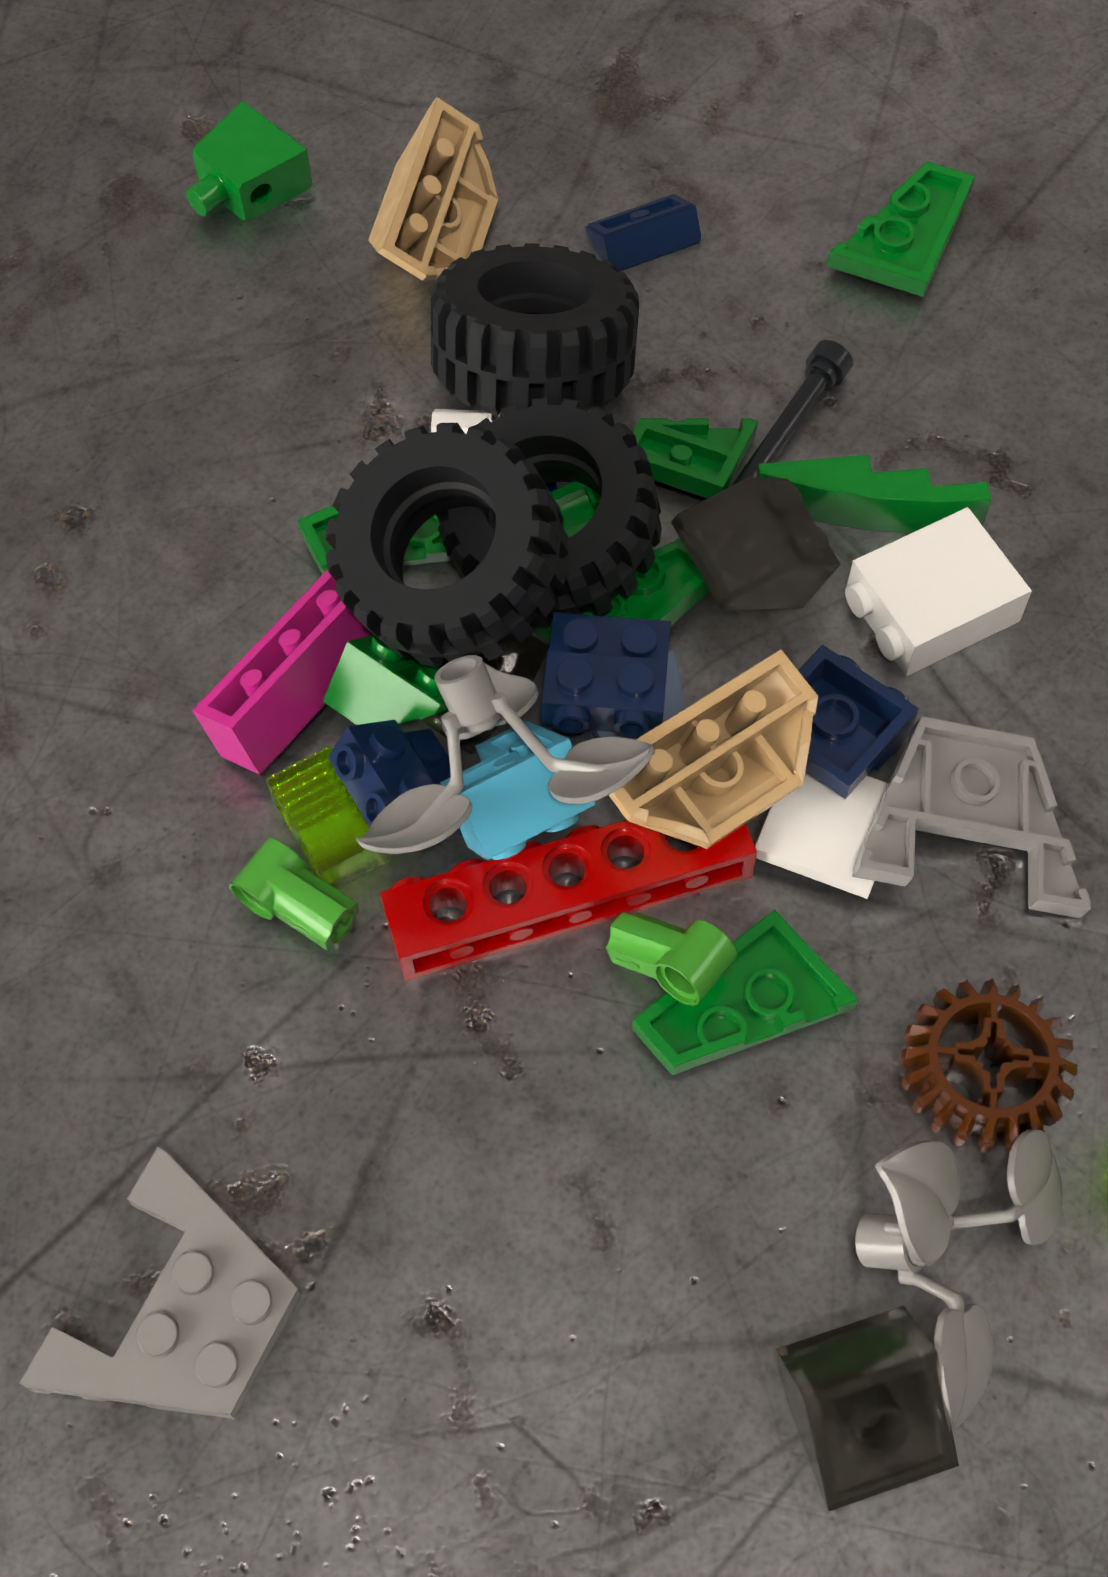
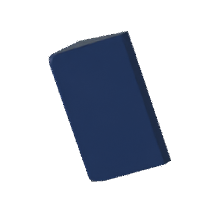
(646, 231)

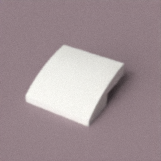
(822, 832)

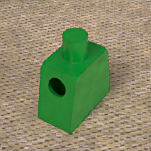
(247, 166)

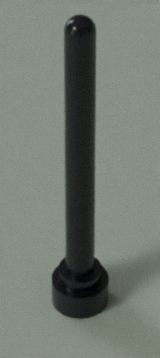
(825, 368)

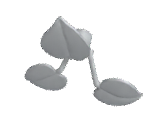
(476, 702)
(925, 1193)

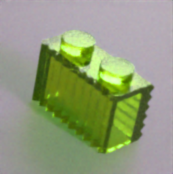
(323, 819)

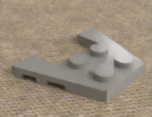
(975, 789)
(201, 1324)

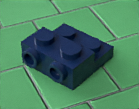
(605, 674)
(854, 721)
(384, 762)

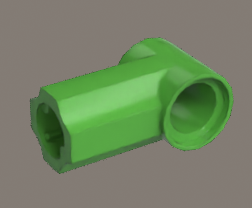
(282, 886)
(679, 958)

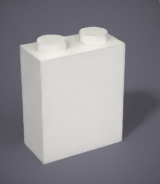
(936, 591)

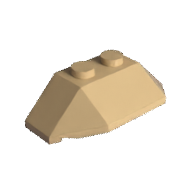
(437, 196)
(725, 756)

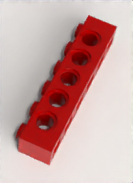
(547, 908)

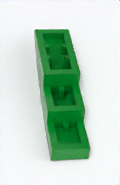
(850, 495)

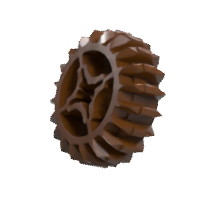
(1036, 1063)

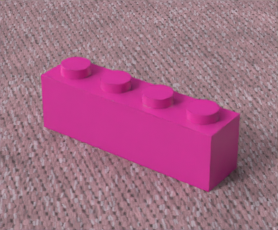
(280, 679)

